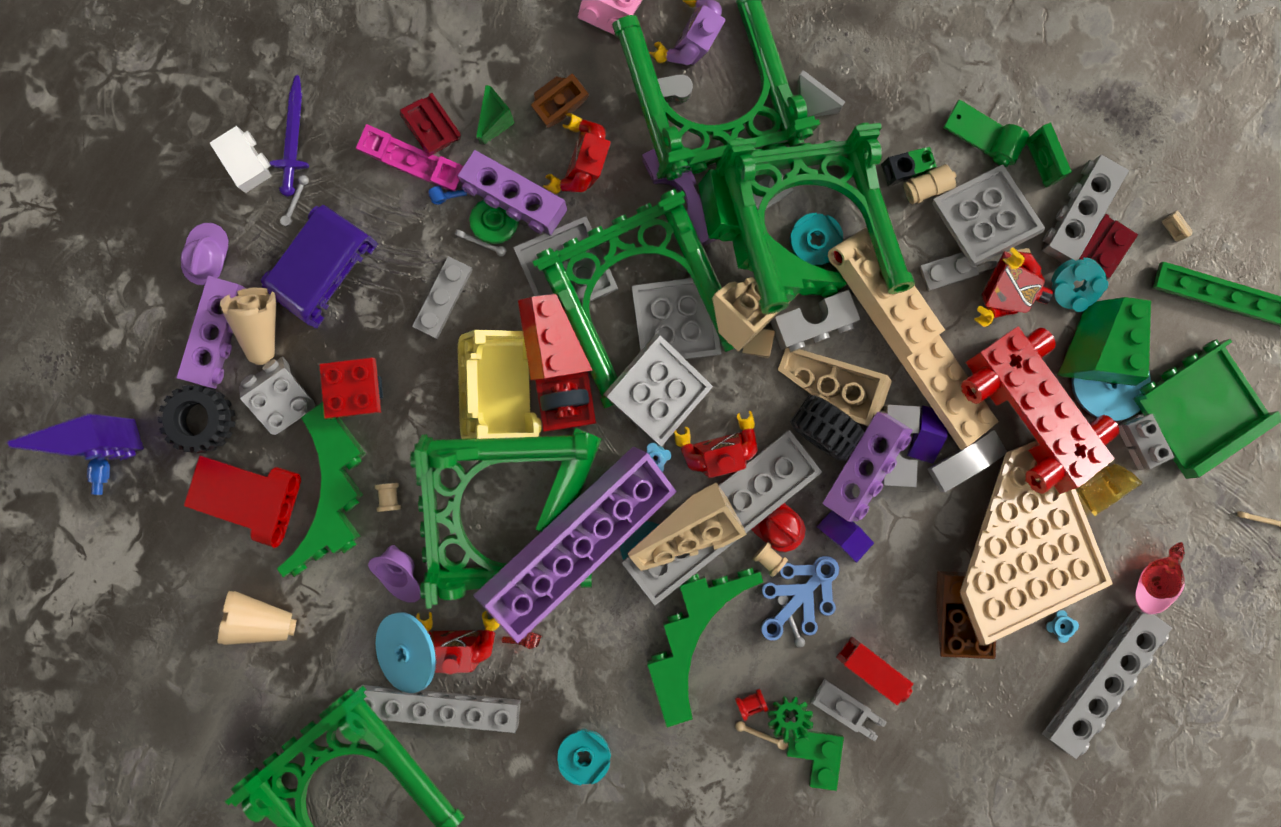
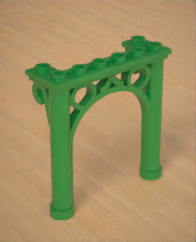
(855, 156)
(673, 157)
(559, 279)
(435, 455)
(356, 721)

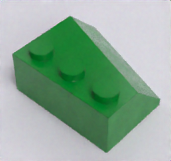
(1111, 343)

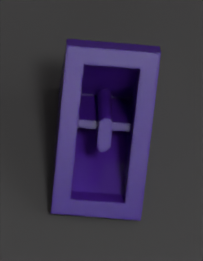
(931, 437)
(846, 535)

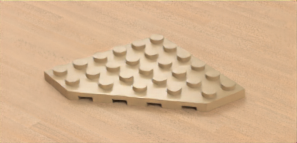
(1029, 554)

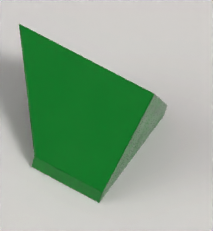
(494, 116)

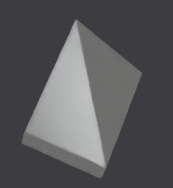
(818, 98)

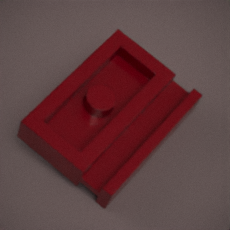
(430, 124)
(1109, 244)

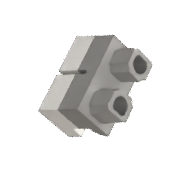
(1147, 441)

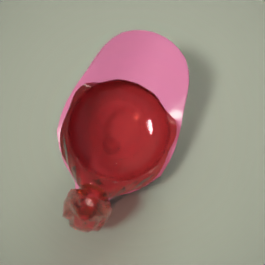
(1161, 582)

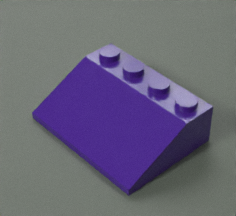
(88, 437)

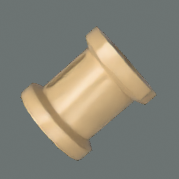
(387, 497)
(770, 559)

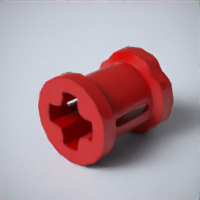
(751, 704)

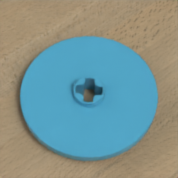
(1106, 399)
(405, 652)

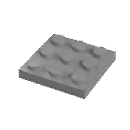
(988, 215)
(582, 269)
(677, 315)
(658, 390)

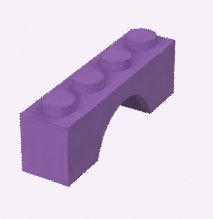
(686, 184)

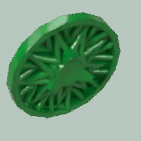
(491, 224)

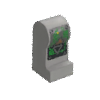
(676, 88)

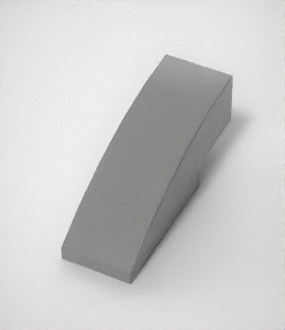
(967, 462)

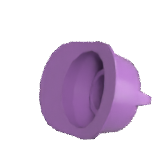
(204, 253)
(396, 573)

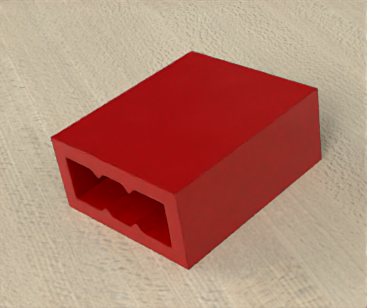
(875, 671)

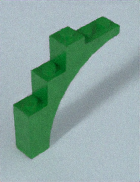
(723, 225)
(338, 492)
(683, 632)

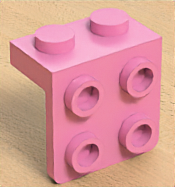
(605, 12)

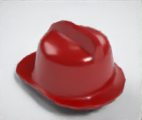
(781, 529)

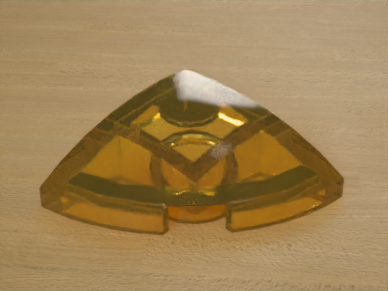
(1107, 488)

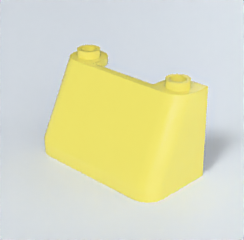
(494, 386)

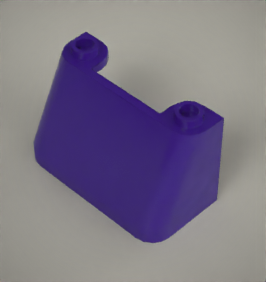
(317, 264)

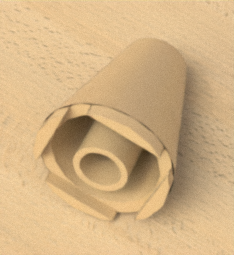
(252, 322)
(253, 621)

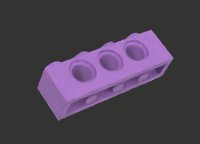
(482, 168)
(199, 340)
(854, 473)

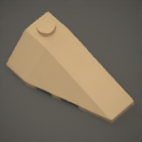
(739, 312)
(844, 385)
(697, 524)

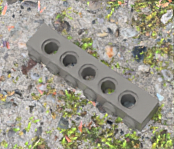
(1092, 684)
(444, 709)

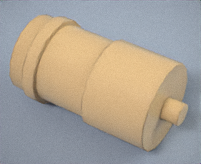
(930, 184)

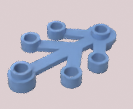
(802, 594)

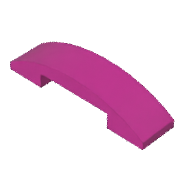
(409, 158)

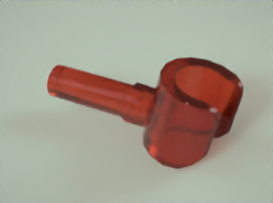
(531, 640)

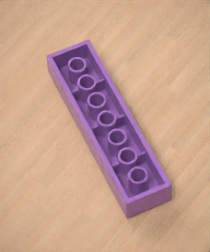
(575, 543)

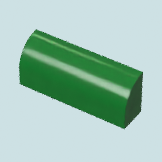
(568, 483)

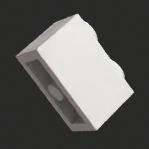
(241, 159)

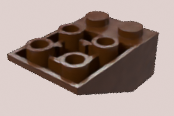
(955, 628)

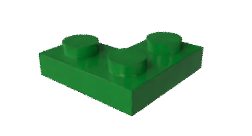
(825, 753)

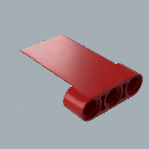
(245, 498)

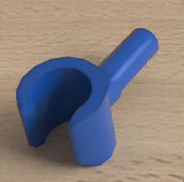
(438, 196)

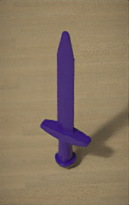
(289, 160)

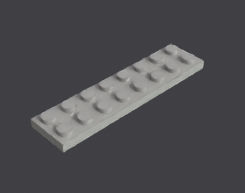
(753, 494)

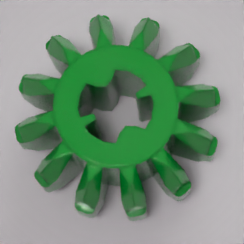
(790, 710)

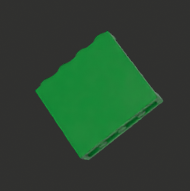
(1206, 409)

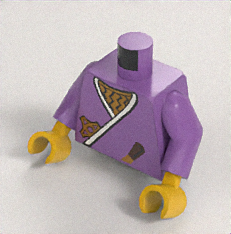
(696, 36)

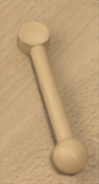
(1258, 518)
(740, 726)

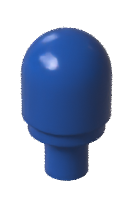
(98, 473)

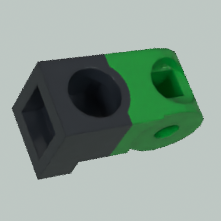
(908, 165)

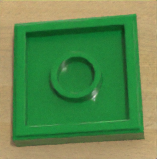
(1048, 155)

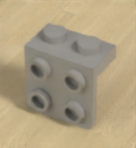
(275, 396)

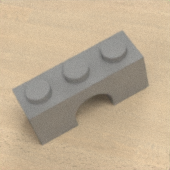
(837, 314)
(905, 470)

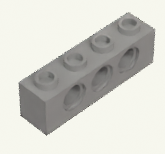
(1109, 179)

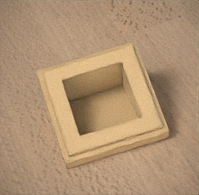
(1177, 226)
(760, 344)

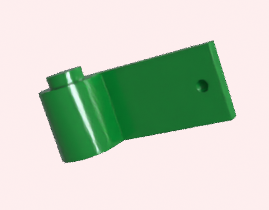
(987, 135)

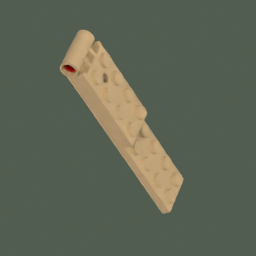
(915, 339)

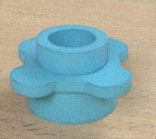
(662, 454)
(1069, 630)

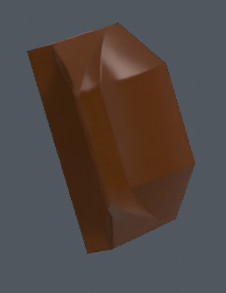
(558, 99)

